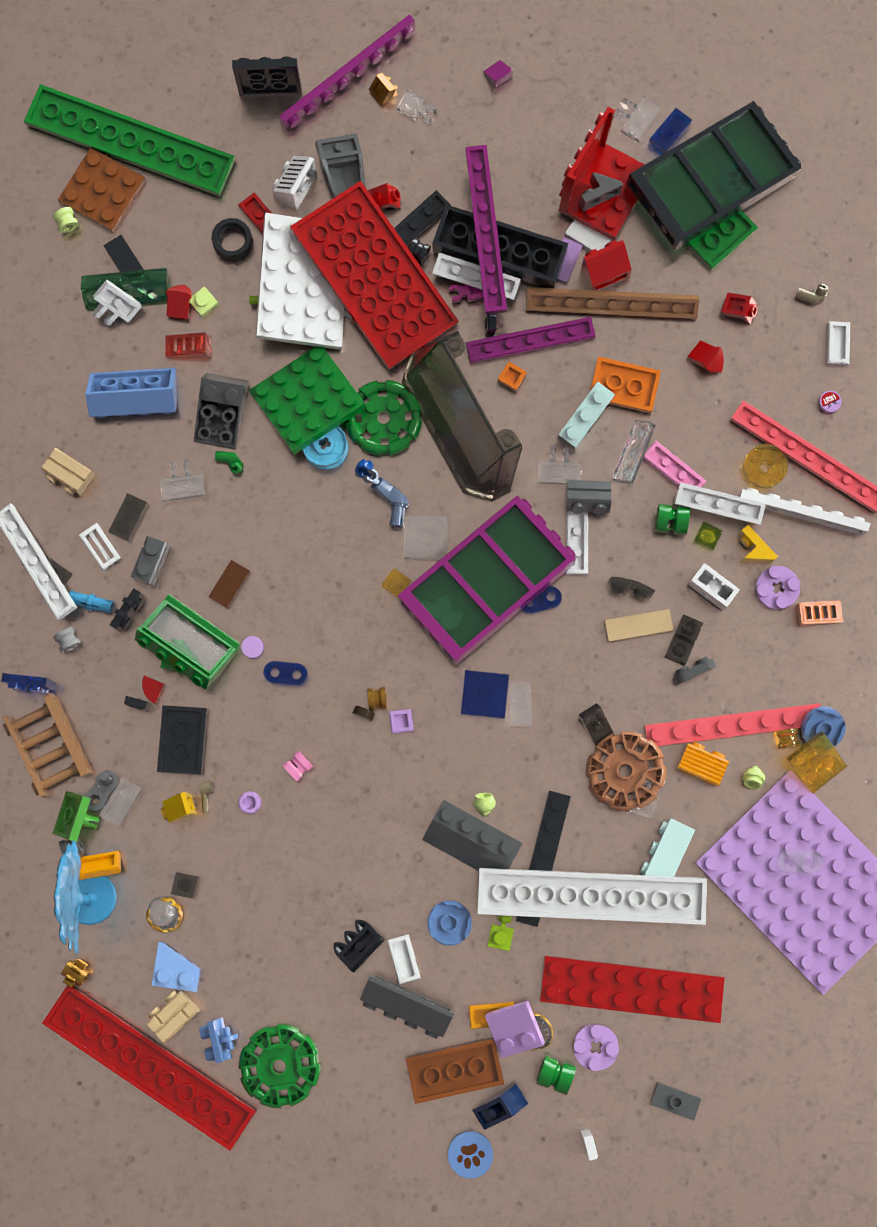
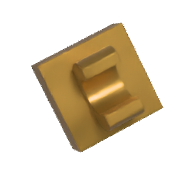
(382, 88)

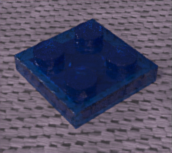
(21, 683)

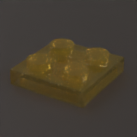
(816, 762)

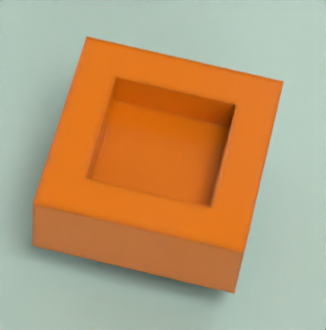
(512, 376)

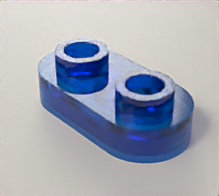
(541, 602)
(286, 673)

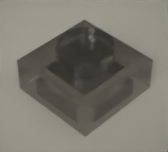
(184, 885)

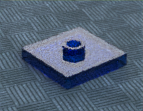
(484, 694)

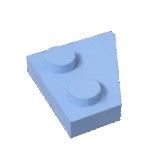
(174, 970)

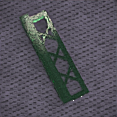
(128, 281)

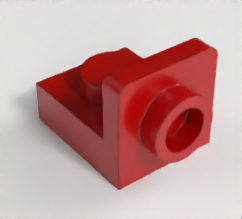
(740, 307)

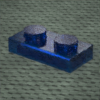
(670, 130)

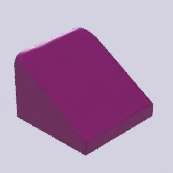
(498, 73)

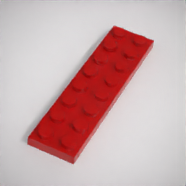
(632, 989)

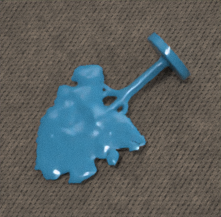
(78, 900)

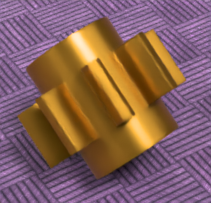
(75, 973)

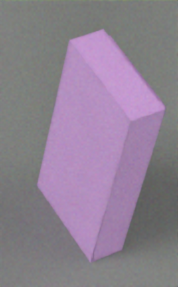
(573, 253)

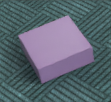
(401, 721)

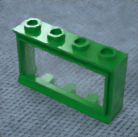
(187, 642)

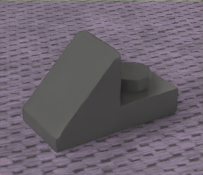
(603, 190)

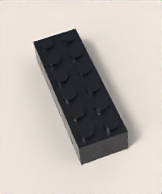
(522, 252)

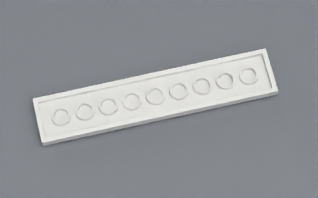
(592, 896)

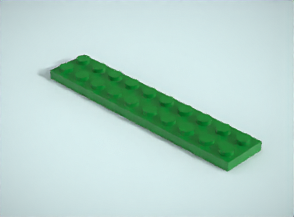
(129, 140)

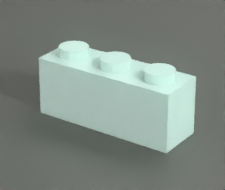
(586, 414)
(669, 849)

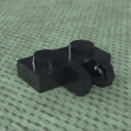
(131, 604)

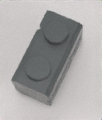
(588, 496)
(150, 561)

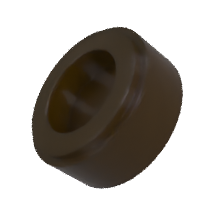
(363, 713)

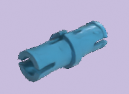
(92, 602)

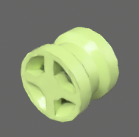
(65, 220)

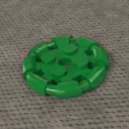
(389, 430)
(289, 1056)

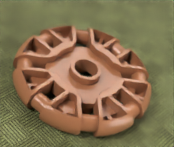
(635, 781)

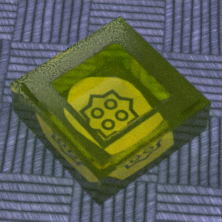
(708, 536)

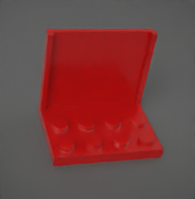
(605, 160)

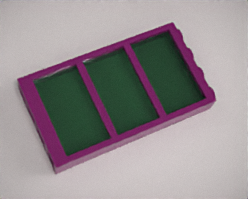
(487, 579)

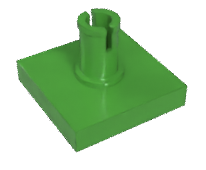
(73, 817)

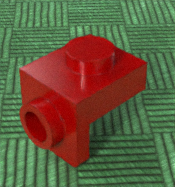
(386, 196)

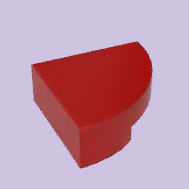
(152, 689)

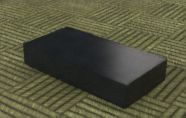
(122, 255)

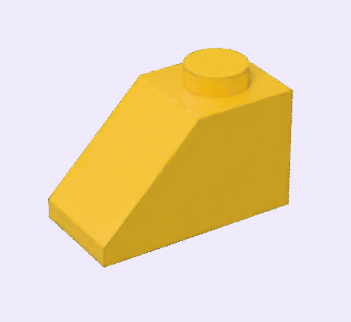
(178, 807)

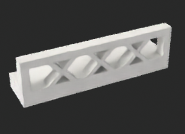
(469, 274)
(720, 503)

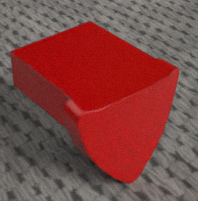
(178, 301)
(707, 356)

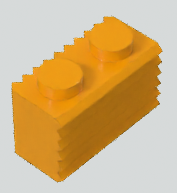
(702, 764)

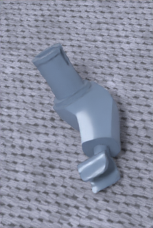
(391, 495)

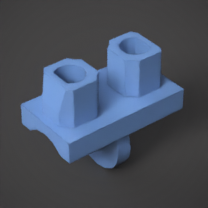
(220, 1039)

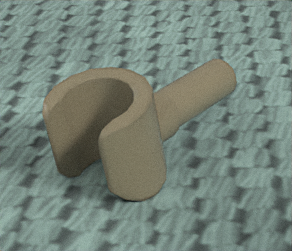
(204, 789)

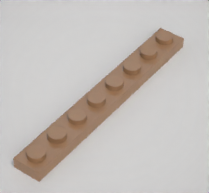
(612, 303)

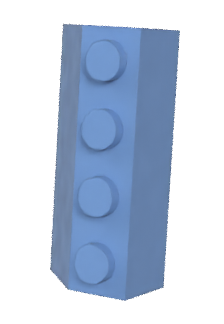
(132, 392)

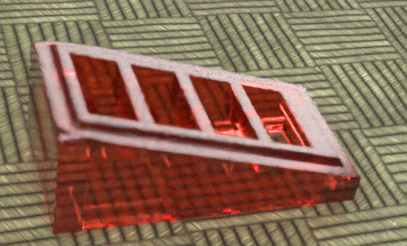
(202, 345)

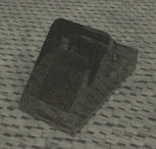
(595, 723)

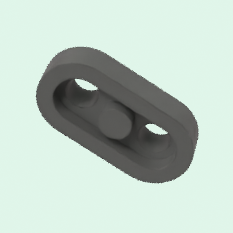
(702, 666)

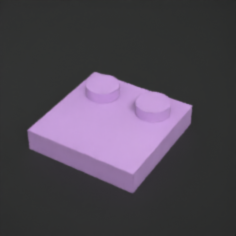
(514, 1029)

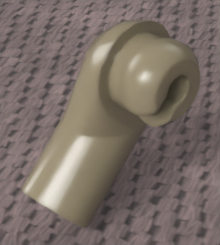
(813, 296)

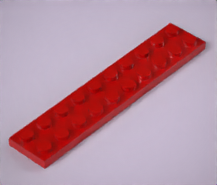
(149, 1067)

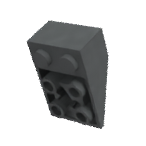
(220, 410)

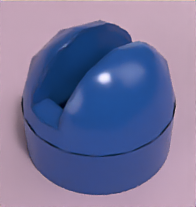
(360, 468)

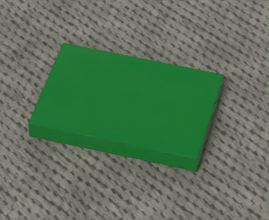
(722, 239)

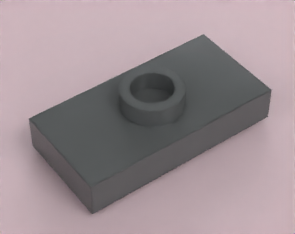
(675, 1101)

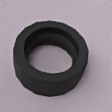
(232, 223)

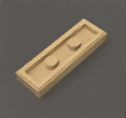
(638, 625)

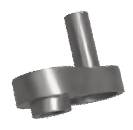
(102, 789)

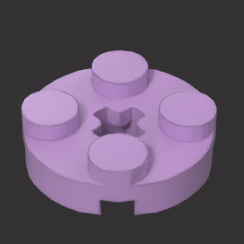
(776, 575)
(582, 1046)

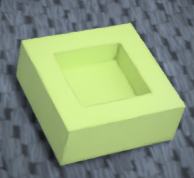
(203, 302)

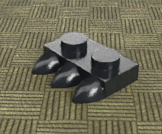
(358, 945)

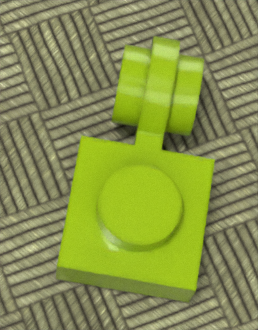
(501, 936)

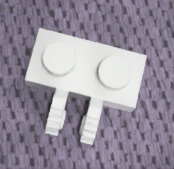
(117, 301)

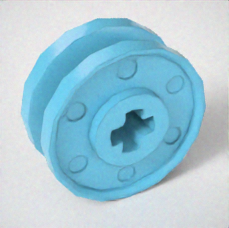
(333, 455)

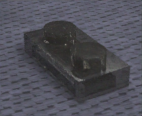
(128, 517)

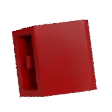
(606, 266)

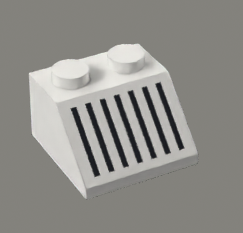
(295, 181)

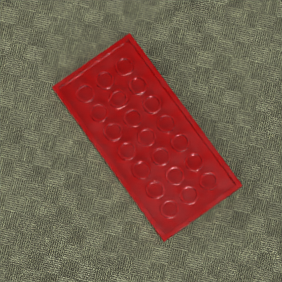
(374, 275)

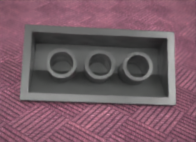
(470, 839)
(406, 1005)

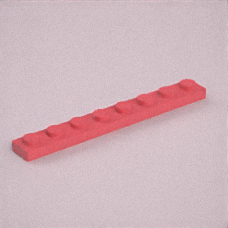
(807, 455)
(727, 725)

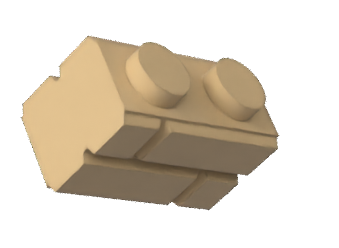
(67, 472)
(173, 1016)

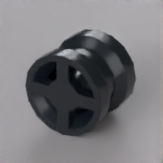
(419, 251)

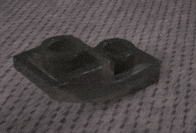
(623, 585)
(683, 640)

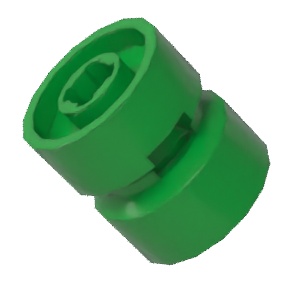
(680, 519)
(556, 1075)

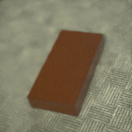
(229, 584)

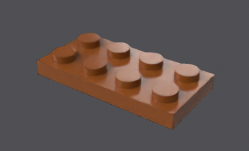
(454, 1070)

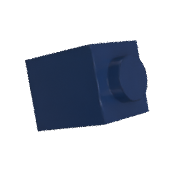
(500, 1107)

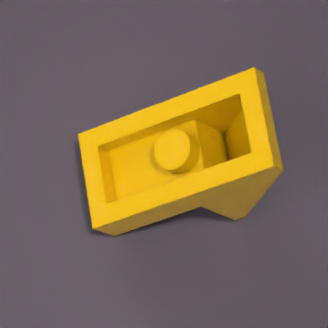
(760, 550)

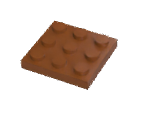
(101, 189)

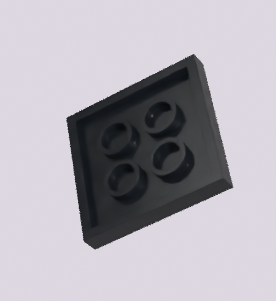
(267, 76)

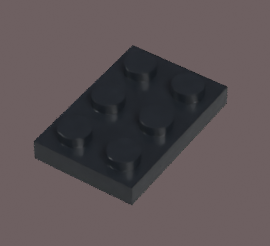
(182, 740)

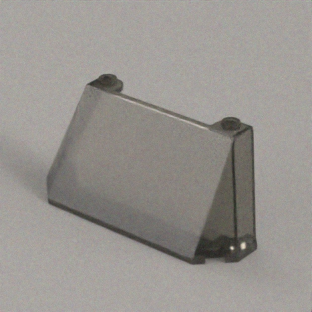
(473, 451)

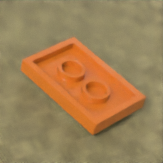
(632, 384)

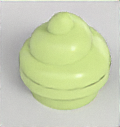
(753, 778)
(484, 803)

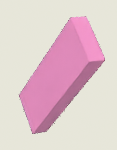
(671, 466)

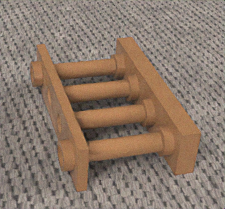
(69, 747)

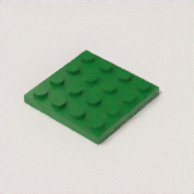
(307, 399)

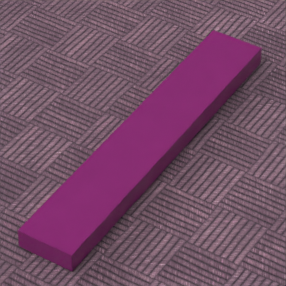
(530, 340)

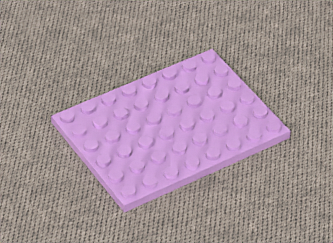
(813, 919)

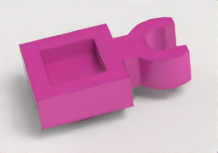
(466, 291)

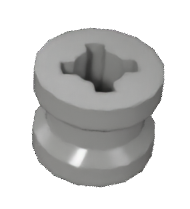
(67, 640)

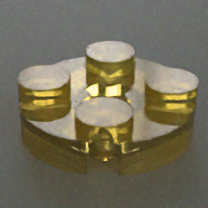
(756, 457)

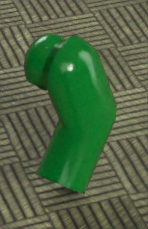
(232, 460)

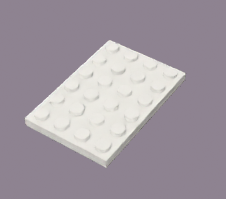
(293, 295)

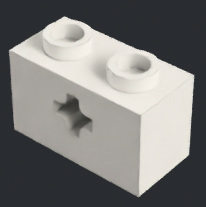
(713, 587)

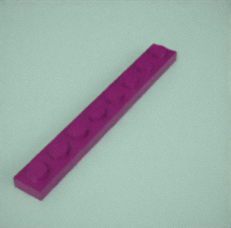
(343, 76)
(486, 229)

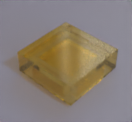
(396, 582)

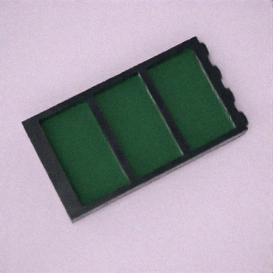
(714, 175)

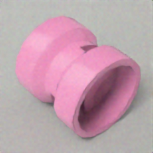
(300, 761)

